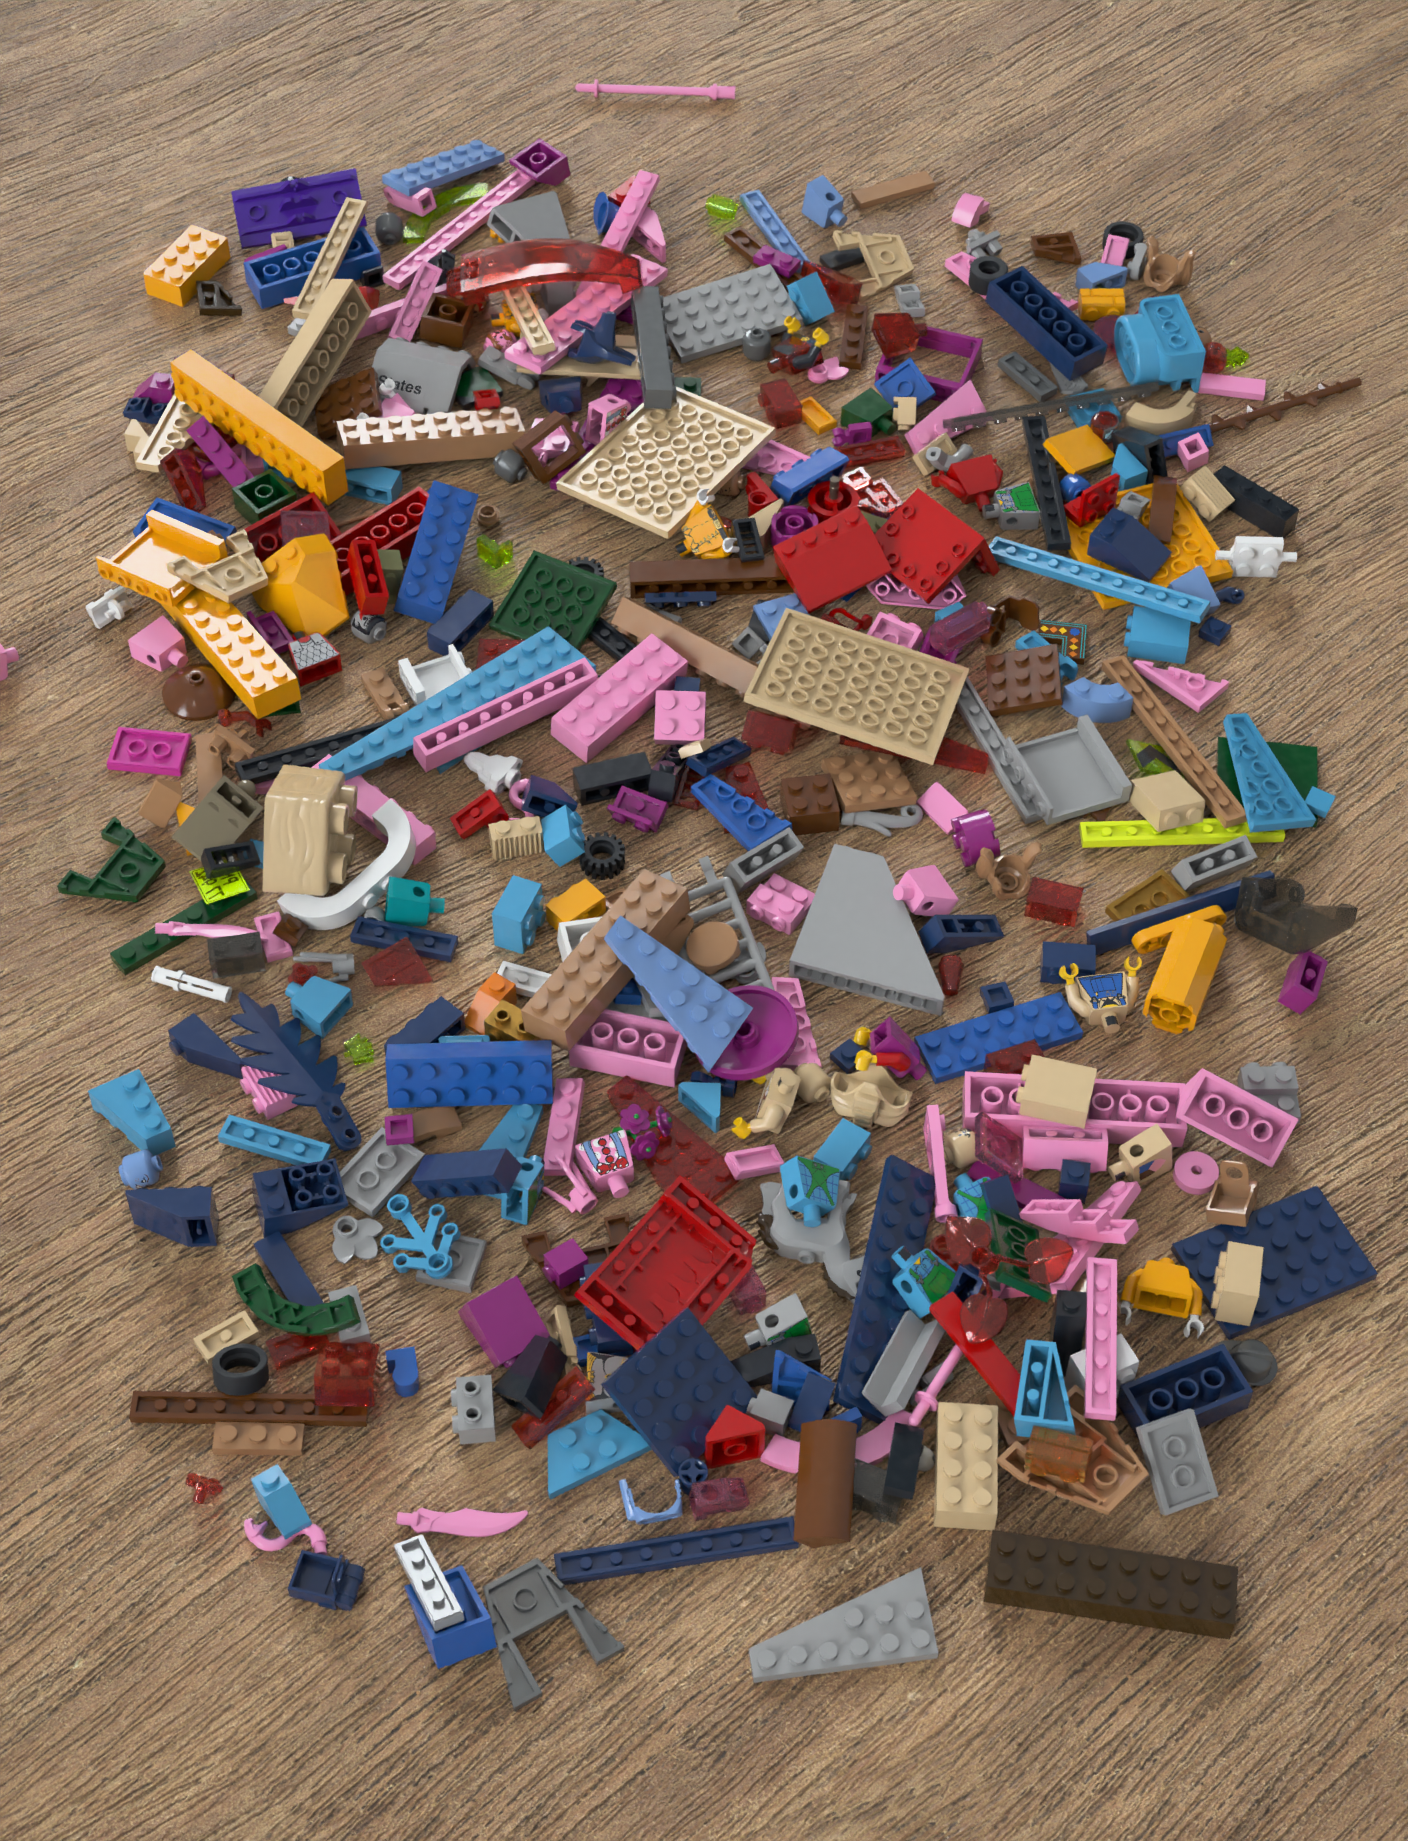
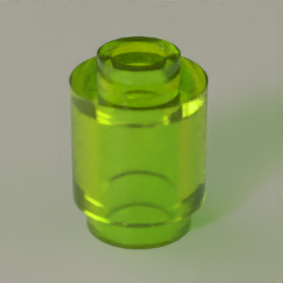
(721, 207)

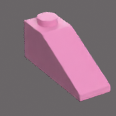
(650, 235)

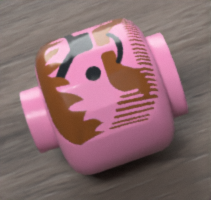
(500, 340)

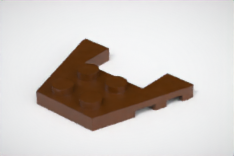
(538, 1244)

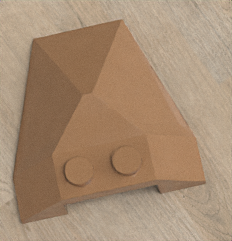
(1112, 1471)

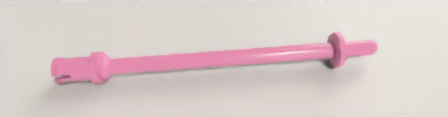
(714, 91)
(926, 1400)

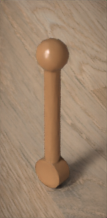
(368, 513)

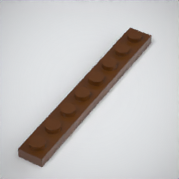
(256, 1407)

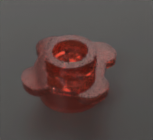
(298, 969)

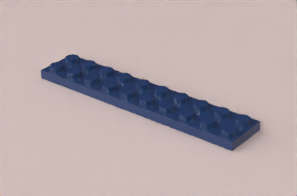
(898, 1221)

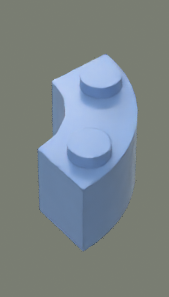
(1099, 702)

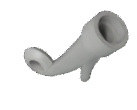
(881, 821)

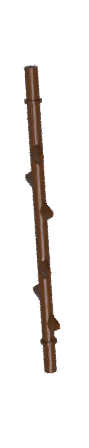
(1275, 410)

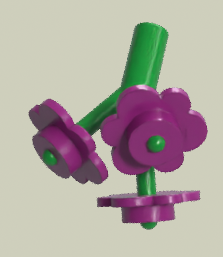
(636, 1120)

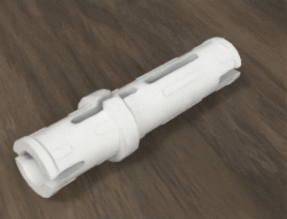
(163, 976)

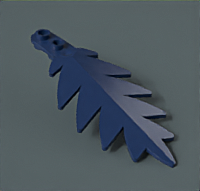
(295, 1067)

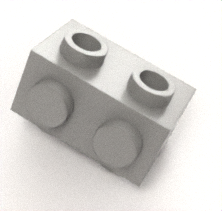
(474, 1408)

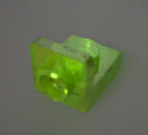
(492, 553)

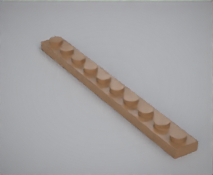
(1176, 743)

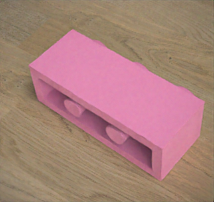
(1047, 1147)

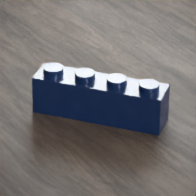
(466, 1173)

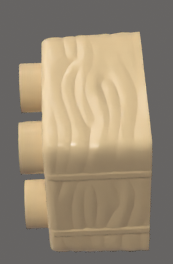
(307, 831)

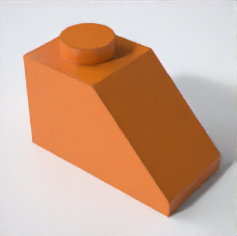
(487, 999)

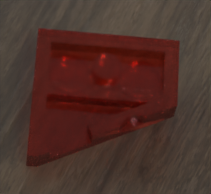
(879, 499)

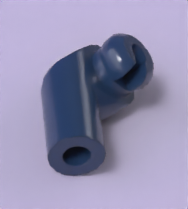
(1230, 595)

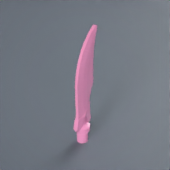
(209, 930)
(462, 1522)

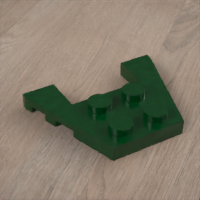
(124, 875)

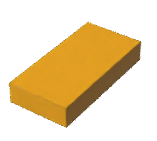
(816, 416)

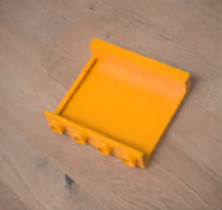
(145, 559)

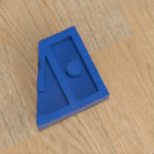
(790, 1376)

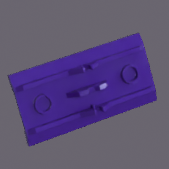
(298, 205)

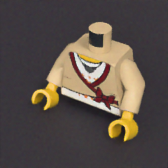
(774, 1103)

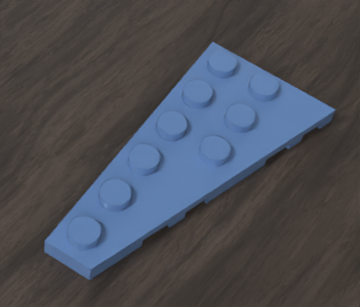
(686, 997)

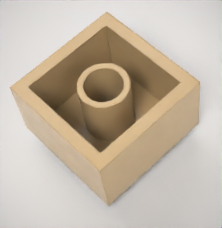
(1237, 1283)

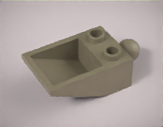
(219, 817)

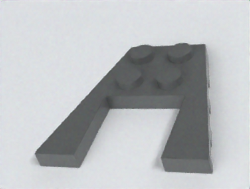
(524, 1603)

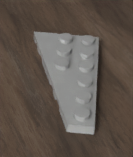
(866, 1632)

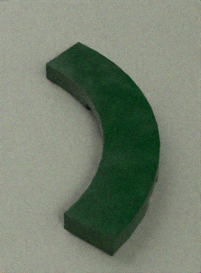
(291, 1316)

